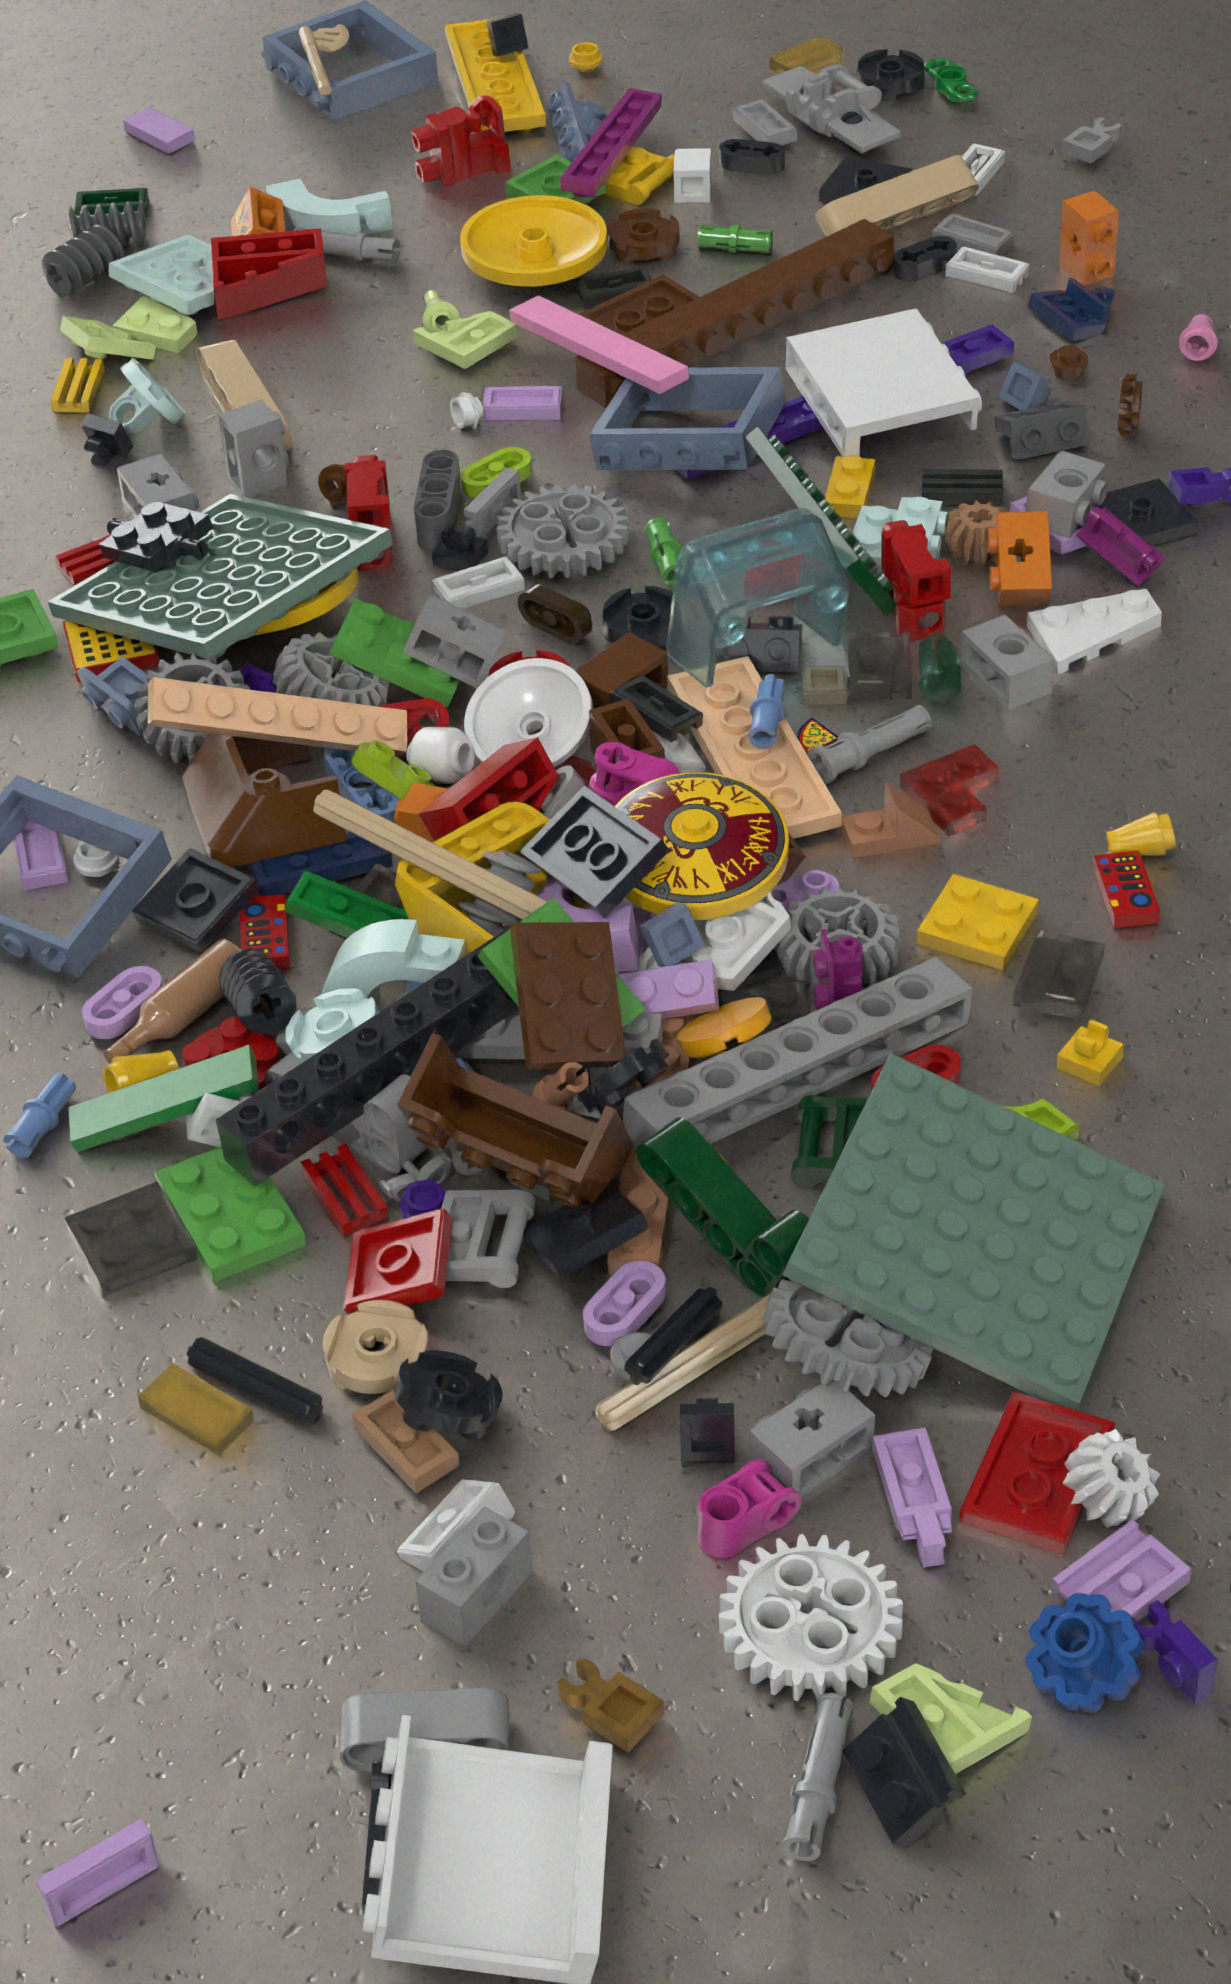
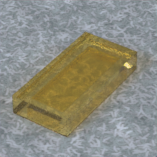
(810, 54)
(196, 1408)

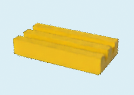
(62, 386)

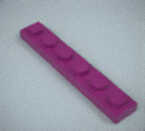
(610, 143)

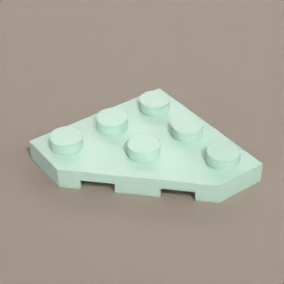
(170, 273)

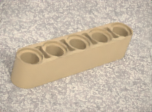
(902, 197)
(235, 380)

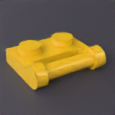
(639, 175)

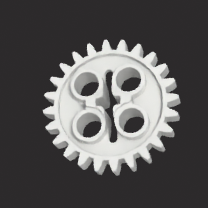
(810, 1617)

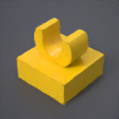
(1090, 1053)

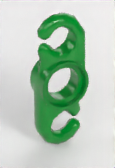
(951, 80)

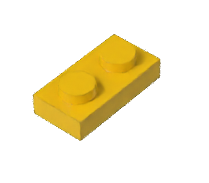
(850, 484)

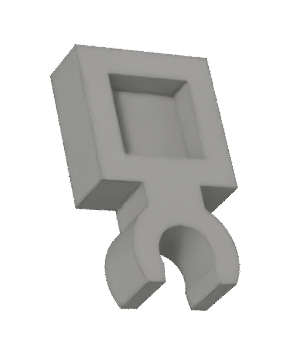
(1091, 143)

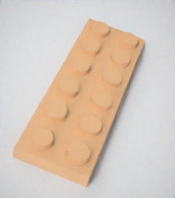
(777, 771)

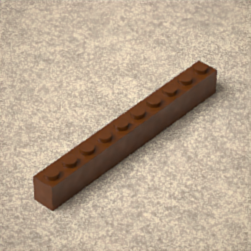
(753, 303)

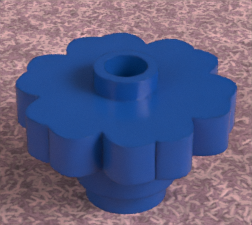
(1084, 1652)

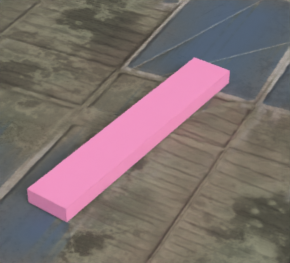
(599, 344)

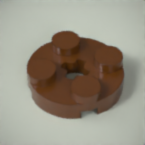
(643, 236)

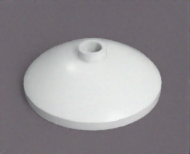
(530, 698)

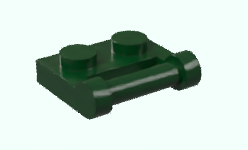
(813, 1112)

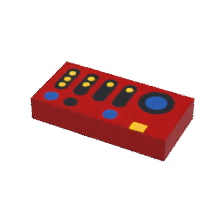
(1126, 889)
(266, 928)

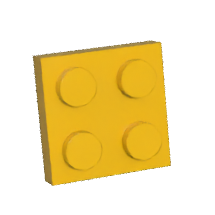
(977, 922)

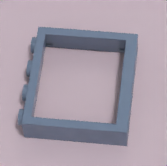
(411, 70)
(750, 389)
(120, 835)

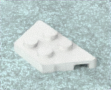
(736, 941)

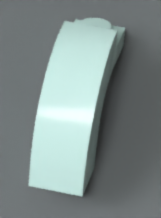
(347, 216)
(390, 953)

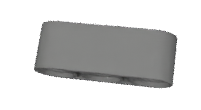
(443, 1715)

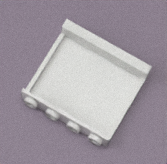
(878, 377)
(490, 1859)

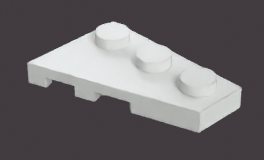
(1088, 625)

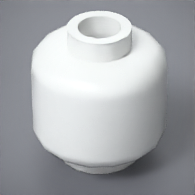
(442, 753)

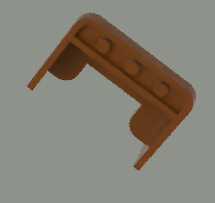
(512, 1129)

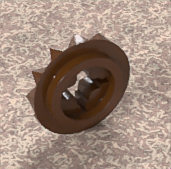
(1129, 404)

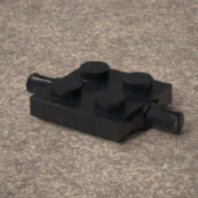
(157, 536)

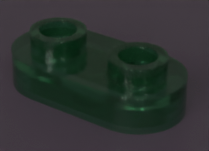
(939, 668)

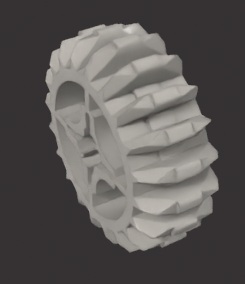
(192, 670)
(311, 672)
(841, 916)

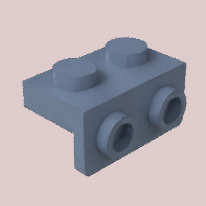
(114, 691)

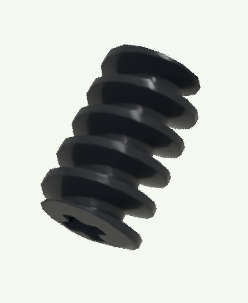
(257, 991)

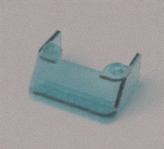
(748, 569)

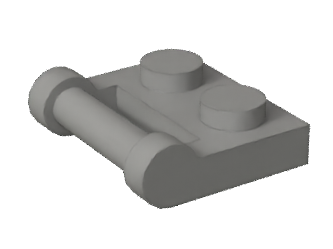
(471, 1228)

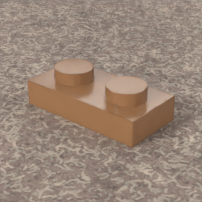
(411, 1453)

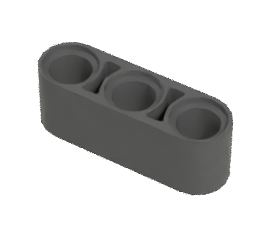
(437, 496)

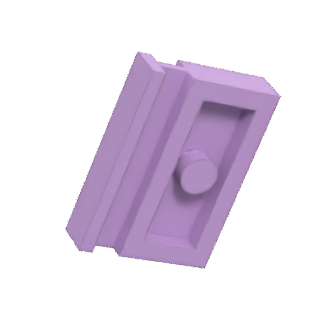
(1127, 1571)

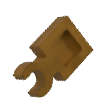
(613, 1709)

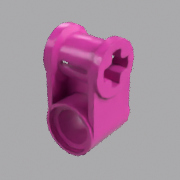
(627, 774)
(744, 1510)

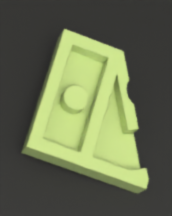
(158, 324)
(102, 339)
(953, 1713)

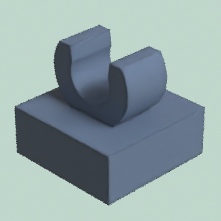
(1025, 387)
(672, 935)

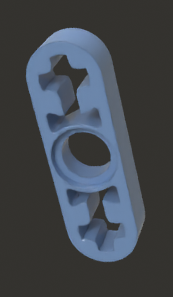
(336, 765)

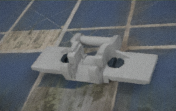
(839, 114)

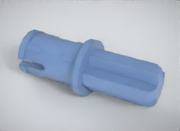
(767, 712)
(39, 1116)

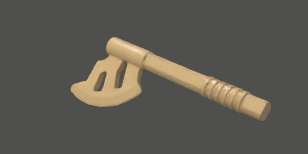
(323, 39)

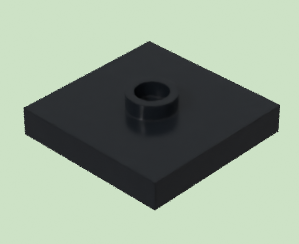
(855, 175)
(1151, 512)
(195, 900)
(583, 1233)

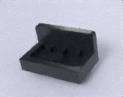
(768, 645)

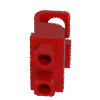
(454, 150)
(369, 500)
(917, 579)

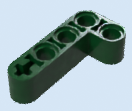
(721, 1205)

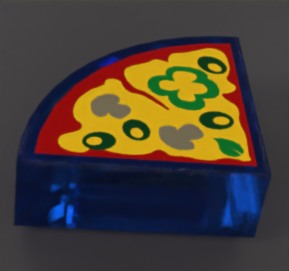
(813, 734)

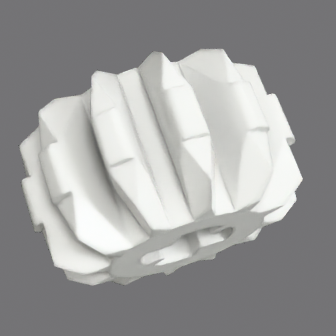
(1111, 1478)

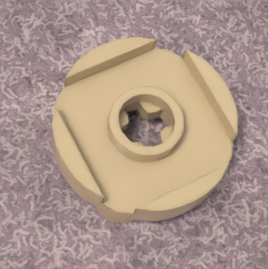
(374, 1321)

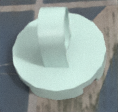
(147, 398)
(332, 1018)

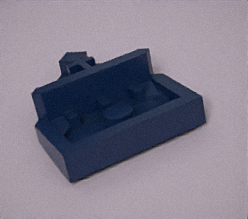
(1074, 312)

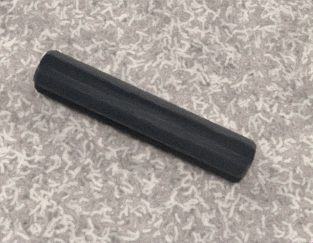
(673, 1336)
(255, 1380)

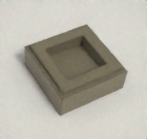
(824, 685)

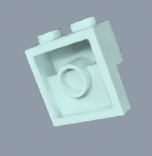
(914, 511)

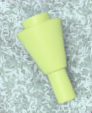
(437, 312)

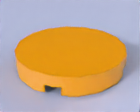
(713, 1029)

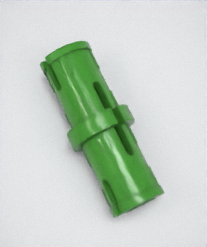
(735, 239)
(663, 548)

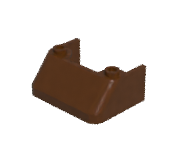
(259, 813)

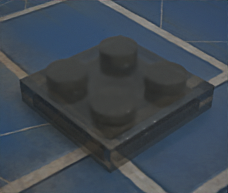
(130, 1238)

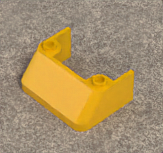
(436, 901)

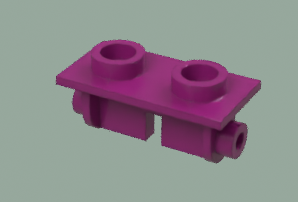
(1120, 546)
(834, 967)

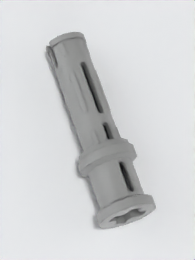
(855, 749)

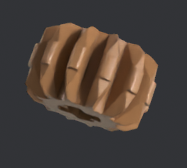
(968, 531)

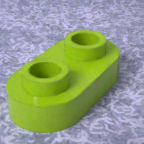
(482, 472)
(379, 764)

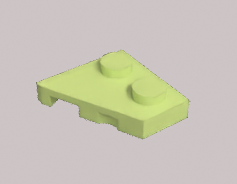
(468, 338)

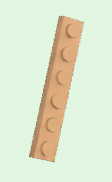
(273, 716)

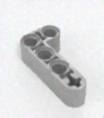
(380, 1131)

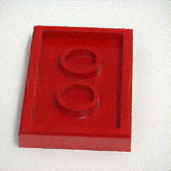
(1023, 1474)

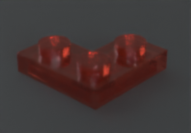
(947, 787)

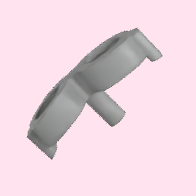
(435, 1170)

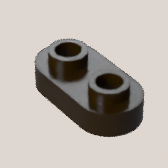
(555, 613)

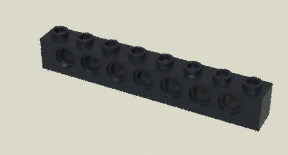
(340, 1079)

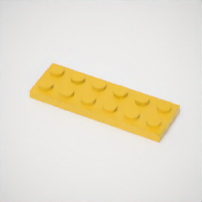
(501, 77)

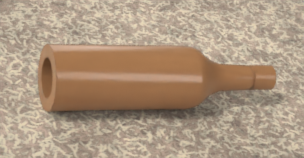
(177, 1001)

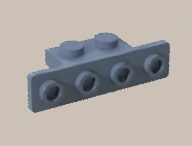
(573, 120)

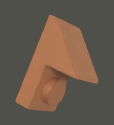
(896, 827)

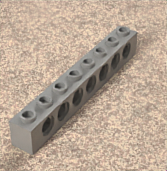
(805, 1055)

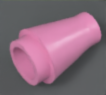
(1198, 338)

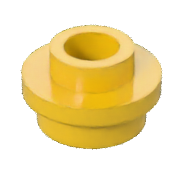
(585, 57)

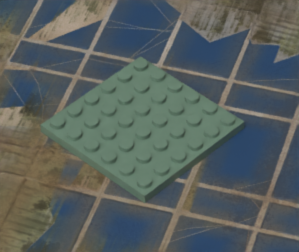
(254, 571)
(977, 1233)

